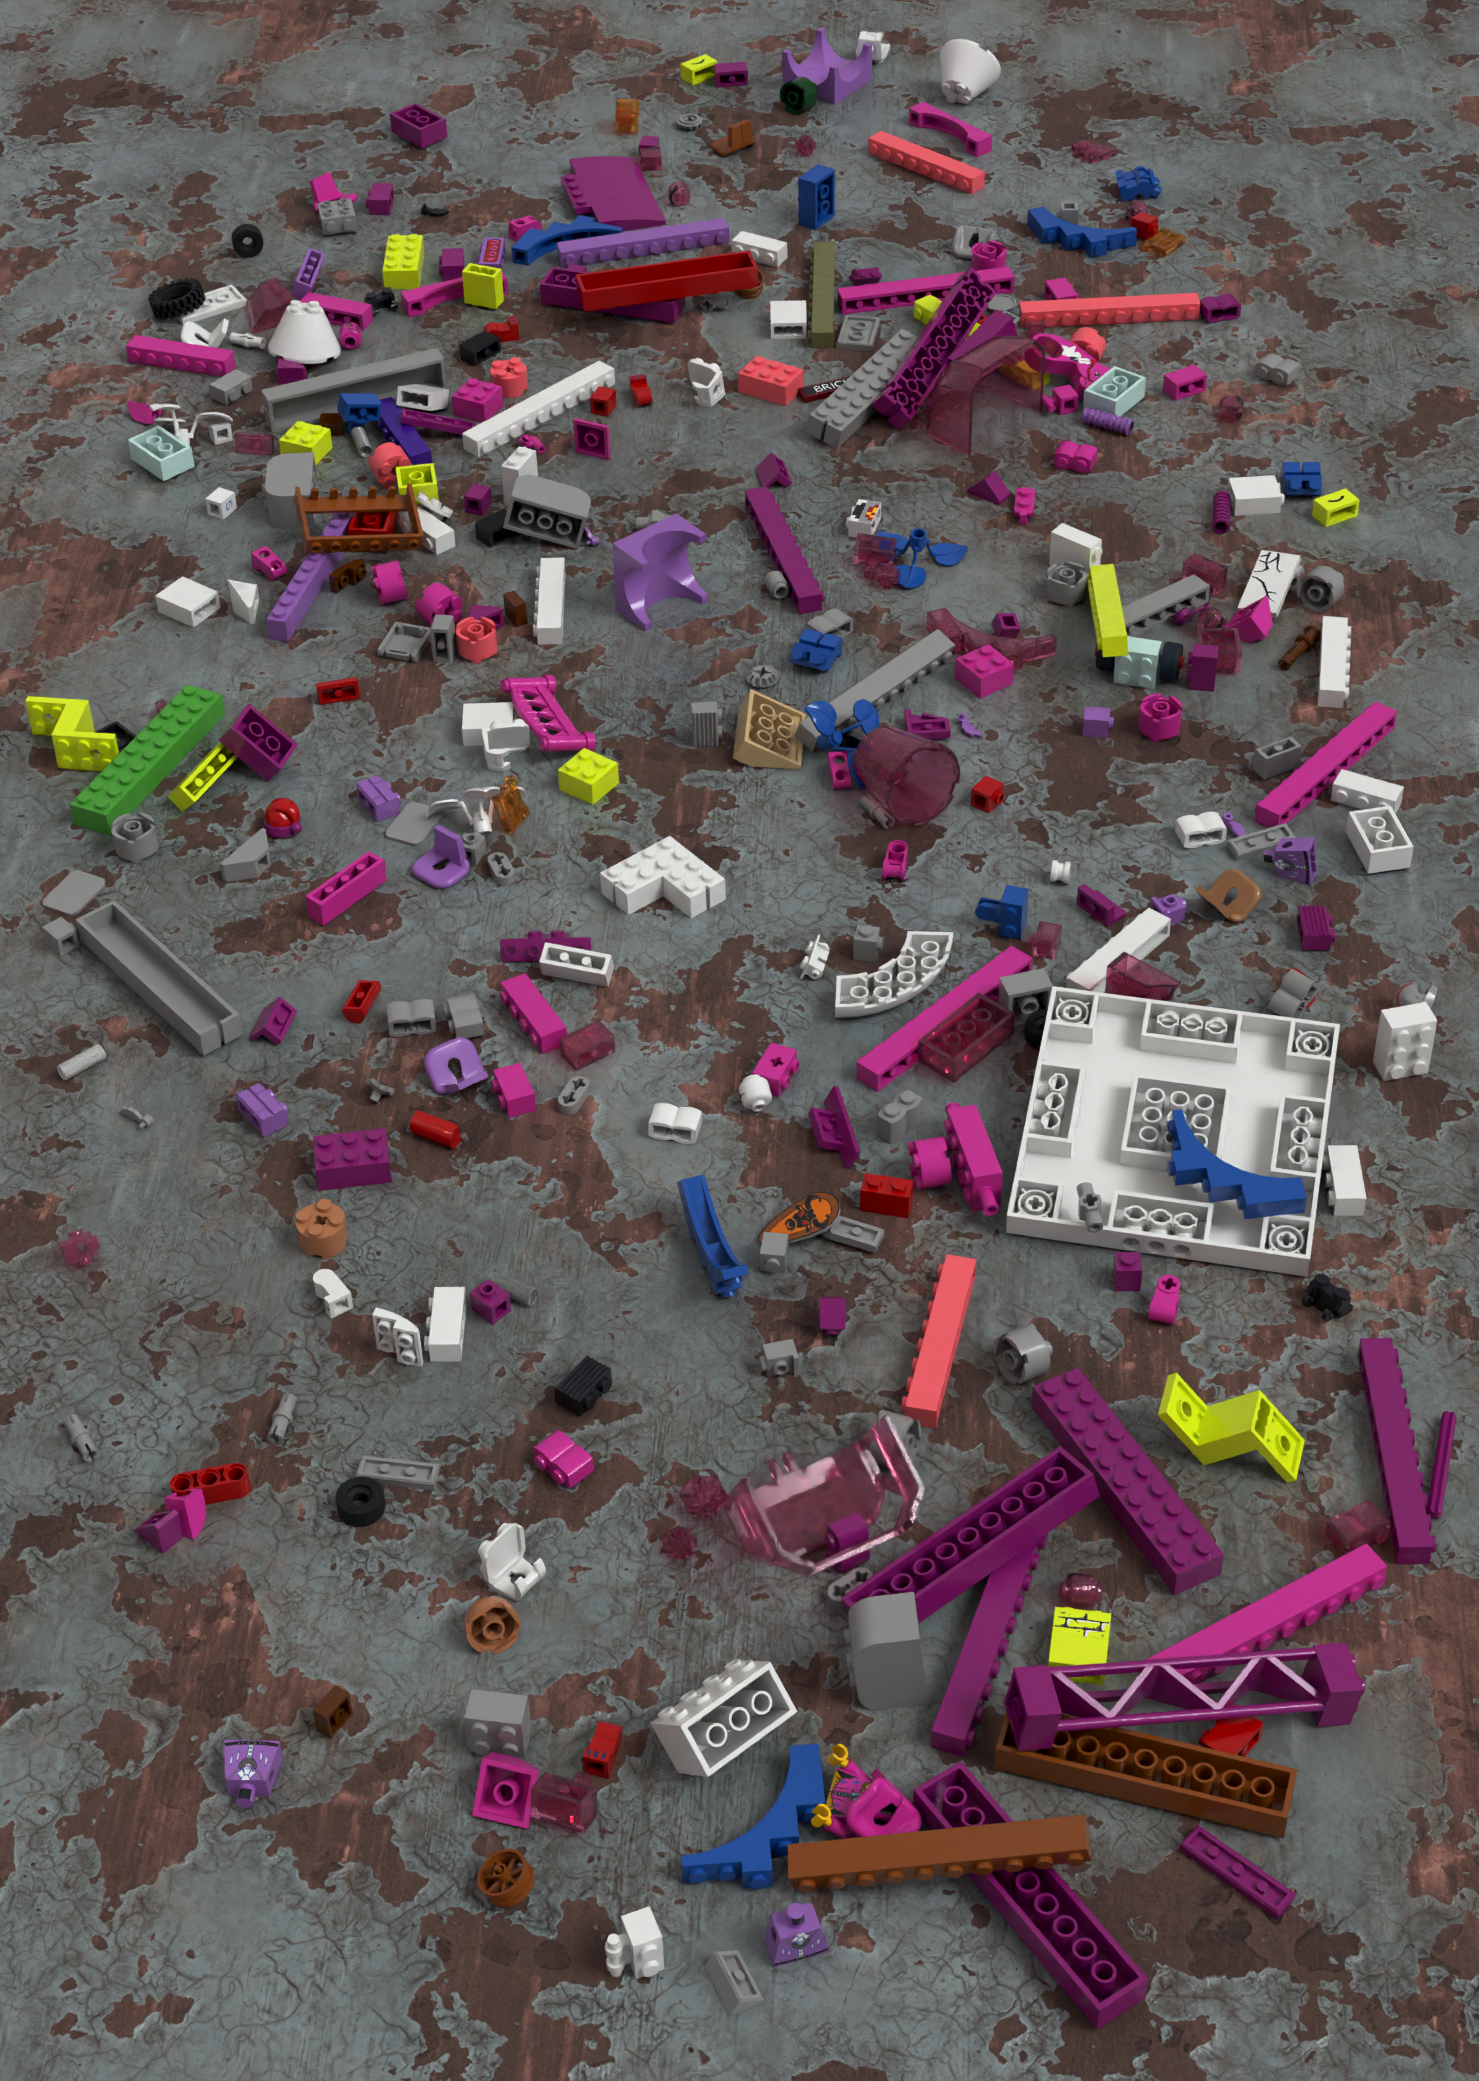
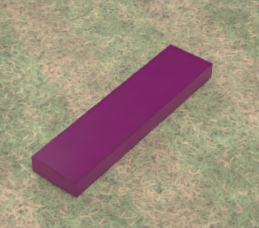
(435, 421)
(1237, 1872)

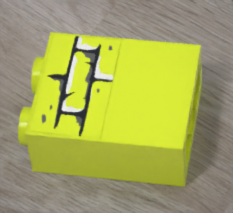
(1080, 1639)

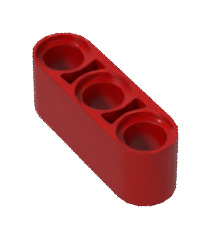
(217, 1483)

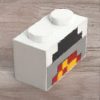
(864, 518)

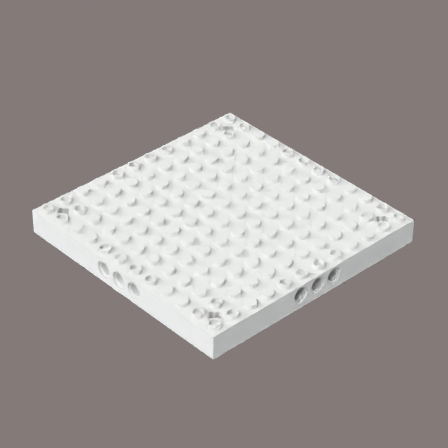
(1101, 1110)

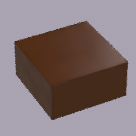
(333, 422)
(515, 608)
(332, 1711)

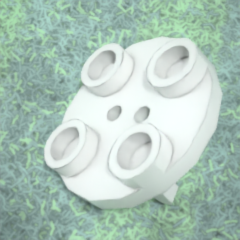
(433, 506)

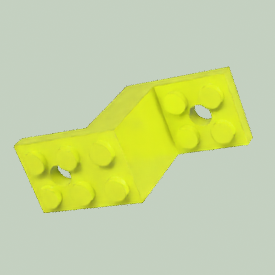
(71, 733)
(1231, 1427)

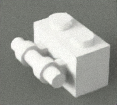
(637, 1945)

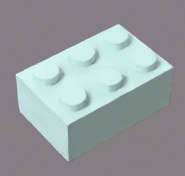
(1115, 391)
(161, 453)

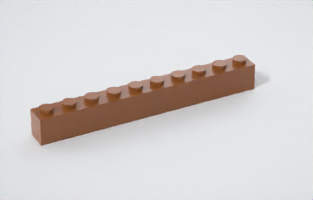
(939, 1853)

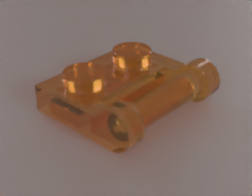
(1163, 242)
(510, 805)

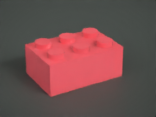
(770, 380)

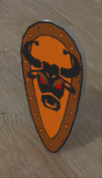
(805, 1217)

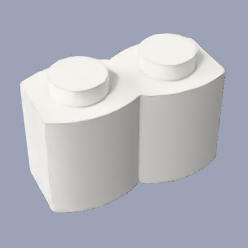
(1200, 829)
(675, 1123)

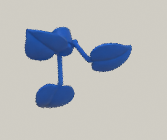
(944, 553)
(824, 718)

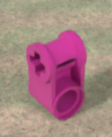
(896, 860)
(1165, 1300)

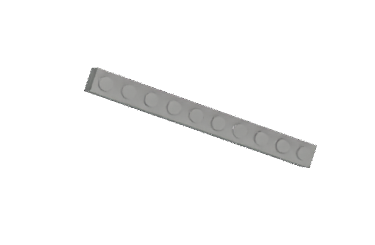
(884, 683)

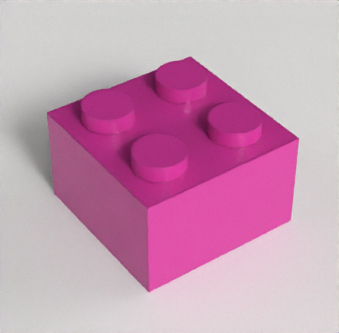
(477, 400)
(984, 671)

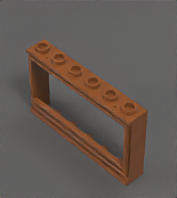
(356, 504)

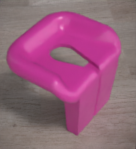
(324, 189)
(876, 1797)

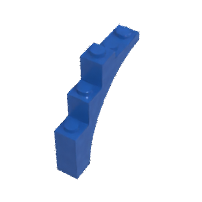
(1071, 236)
(539, 242)
(1254, 1194)
(704, 1227)
(751, 1853)

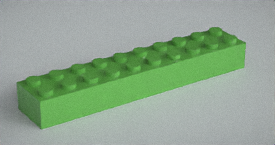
(147, 759)

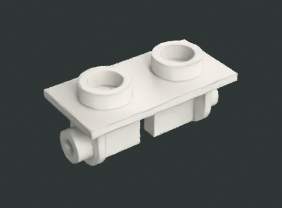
(814, 962)

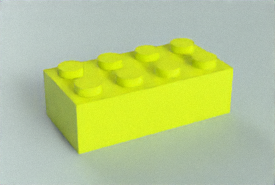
(403, 261)

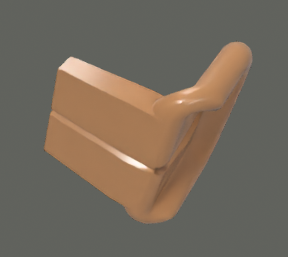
(1239, 908)

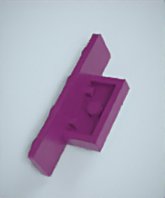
(532, 944)
(834, 1128)

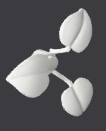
(183, 434)
(481, 820)

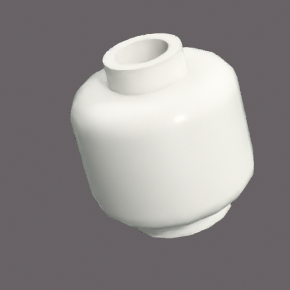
(755, 1093)

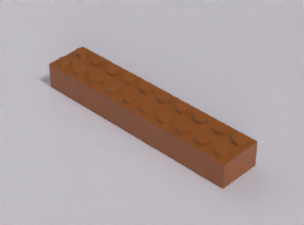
(1159, 1775)

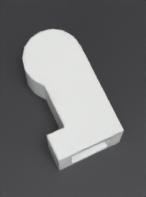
(333, 1291)

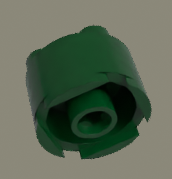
(798, 95)

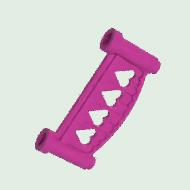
(543, 689)

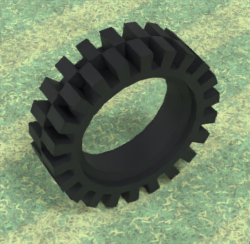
(165, 301)

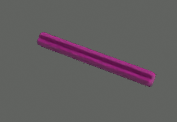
(1441, 1464)

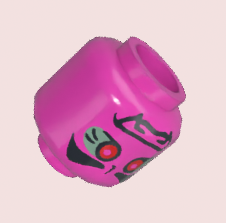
(350, 335)

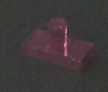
(254, 442)

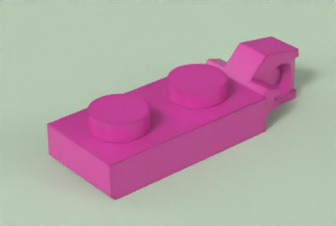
(1024, 504)

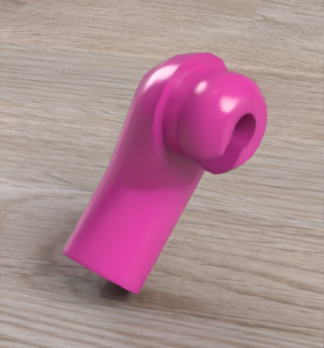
(532, 442)

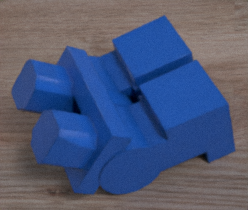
(1138, 182)
(1301, 481)
(816, 650)

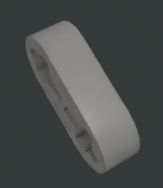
(498, 870)
(569, 1093)
(845, 1585)

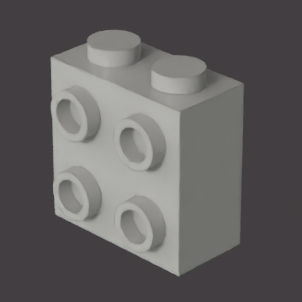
(337, 216)

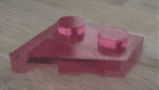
(1092, 151)

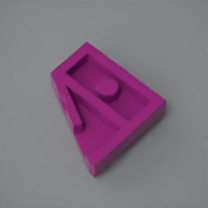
(927, 725)

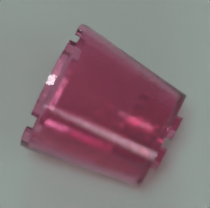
(907, 773)

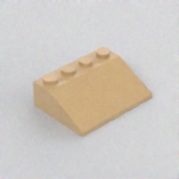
(767, 733)

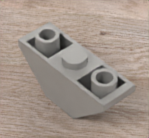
(248, 860)

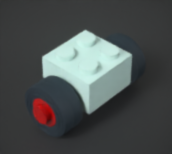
(1143, 661)

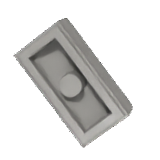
(733, 1981)

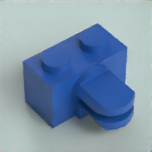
(359, 409)
(1008, 912)

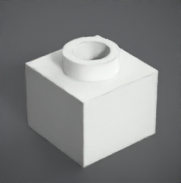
(220, 431)

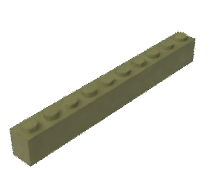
(822, 294)

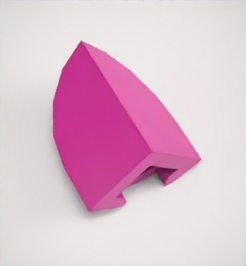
(142, 412)
(190, 1509)

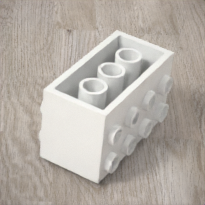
(723, 1717)

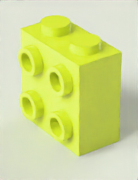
(483, 286)

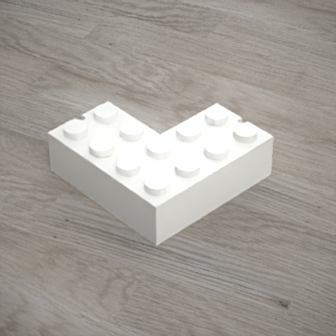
(664, 871)

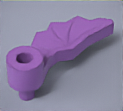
(592, 540)
(968, 728)
(1236, 828)

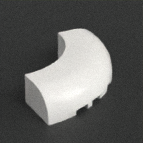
(897, 980)

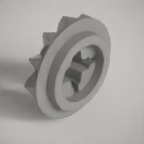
(689, 121)
(769, 677)

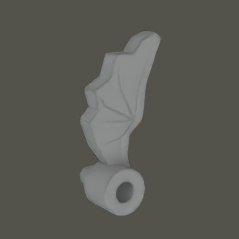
(133, 1114)

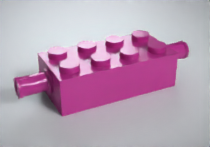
(973, 1158)

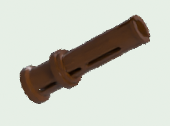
(1302, 643)

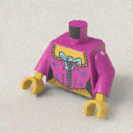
(845, 1788)

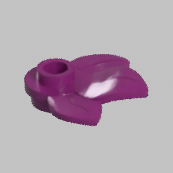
(1182, 615)

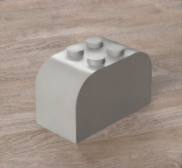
(281, 477)
(548, 510)
(886, 1652)

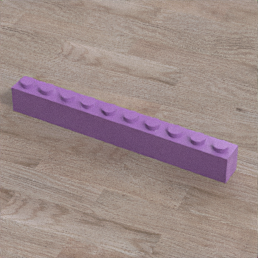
(643, 242)
(306, 584)

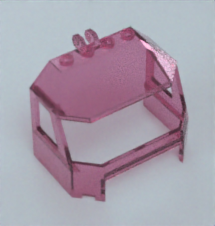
(794, 1509)

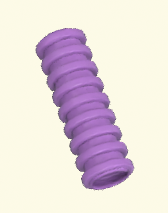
(1107, 421)

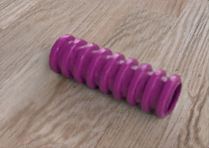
(1221, 512)

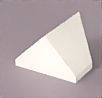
(244, 600)

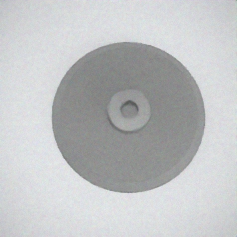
(1002, 302)

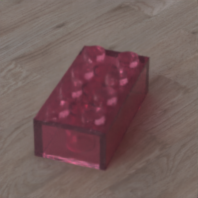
(966, 1037)

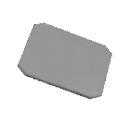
(412, 825)
(74, 893)

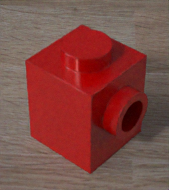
(1145, 225)
(603, 401)
(987, 794)

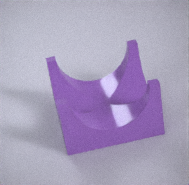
(831, 73)
(655, 567)

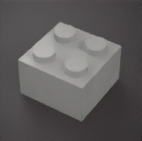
(1025, 993)
(498, 1723)

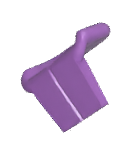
(446, 846)
(437, 1066)

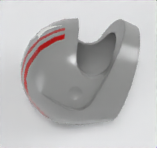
(1408, 995)

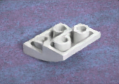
(397, 1336)

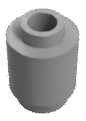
(776, 584)

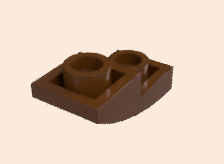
(347, 574)

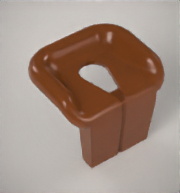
(739, 137)

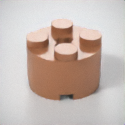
(321, 1229)

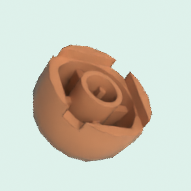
(491, 1624)

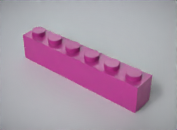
(180, 356)

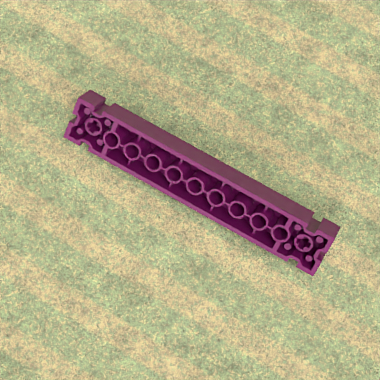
(930, 351)

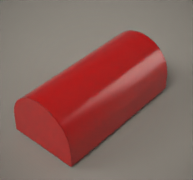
(337, 690)
(361, 1000)
(435, 1129)

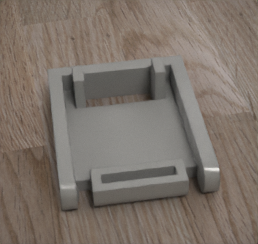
(404, 647)

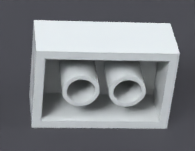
(1379, 839)
(1404, 1041)

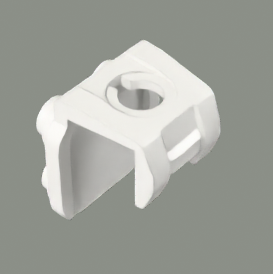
(879, 50)
(706, 381)
(504, 739)
(505, 1557)

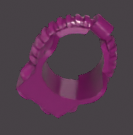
(865, 276)

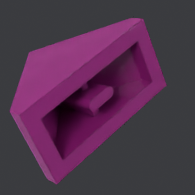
(290, 371)
(991, 489)
(493, 613)
(161, 1530)

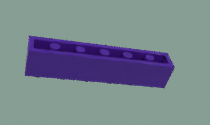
(402, 434)

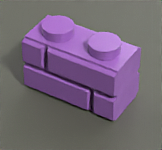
(378, 798)
(262, 1109)

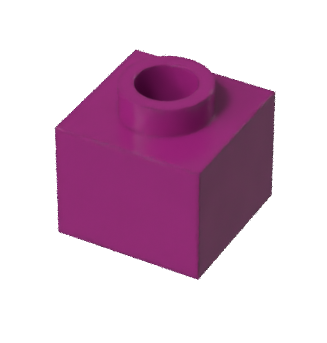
(1006, 625)

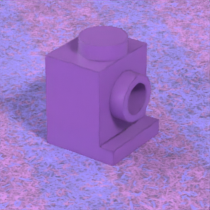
(1170, 906)

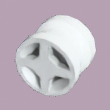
(1060, 871)

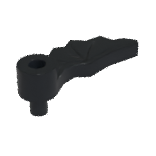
(434, 212)

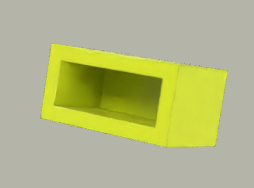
(698, 69)
(1335, 507)

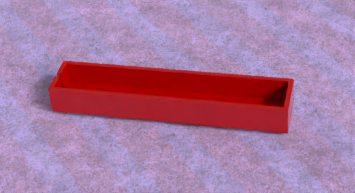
(666, 280)

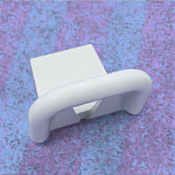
(213, 339)

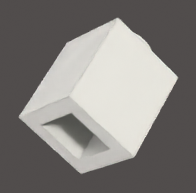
(221, 503)

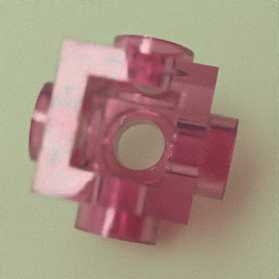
(70, 1248)
(703, 1495)

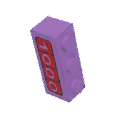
(492, 253)

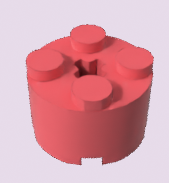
(1090, 342)
(511, 376)
(384, 463)
(476, 639)

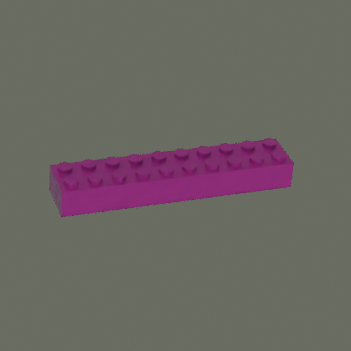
(1128, 1481)
(985, 1535)
(1040, 1907)

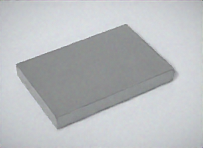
(858, 333)

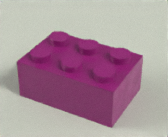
(418, 125)
(258, 742)
(352, 1159)

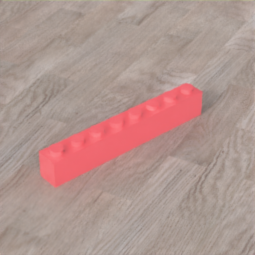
(926, 162)
(940, 1340)

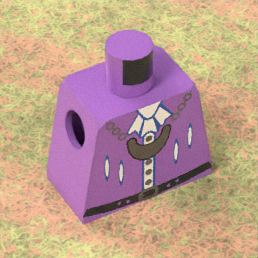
(1294, 859)
(251, 1768)
(794, 1935)

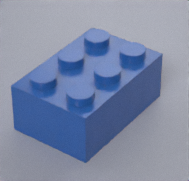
(816, 196)

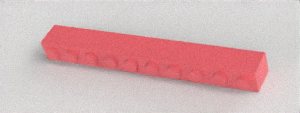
(1111, 310)

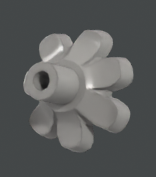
(378, 1089)

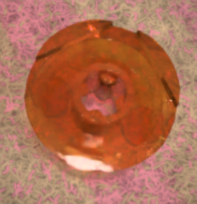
(626, 115)

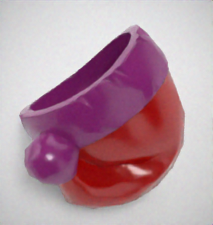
(282, 818)

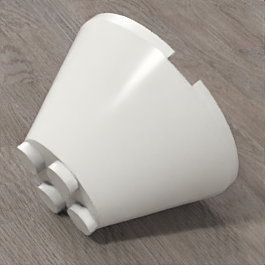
(966, 70)
(304, 335)

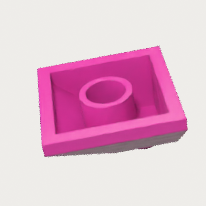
(591, 439)
(1253, 621)
(505, 1790)

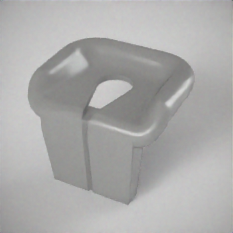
(963, 236)

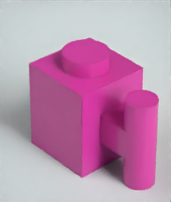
(1063, 399)

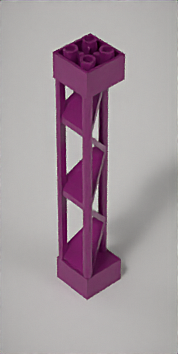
(1042, 1693)

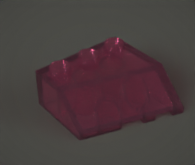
(268, 305)
(1138, 979)

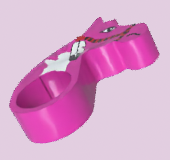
(1070, 361)

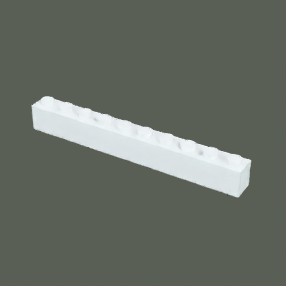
(537, 409)

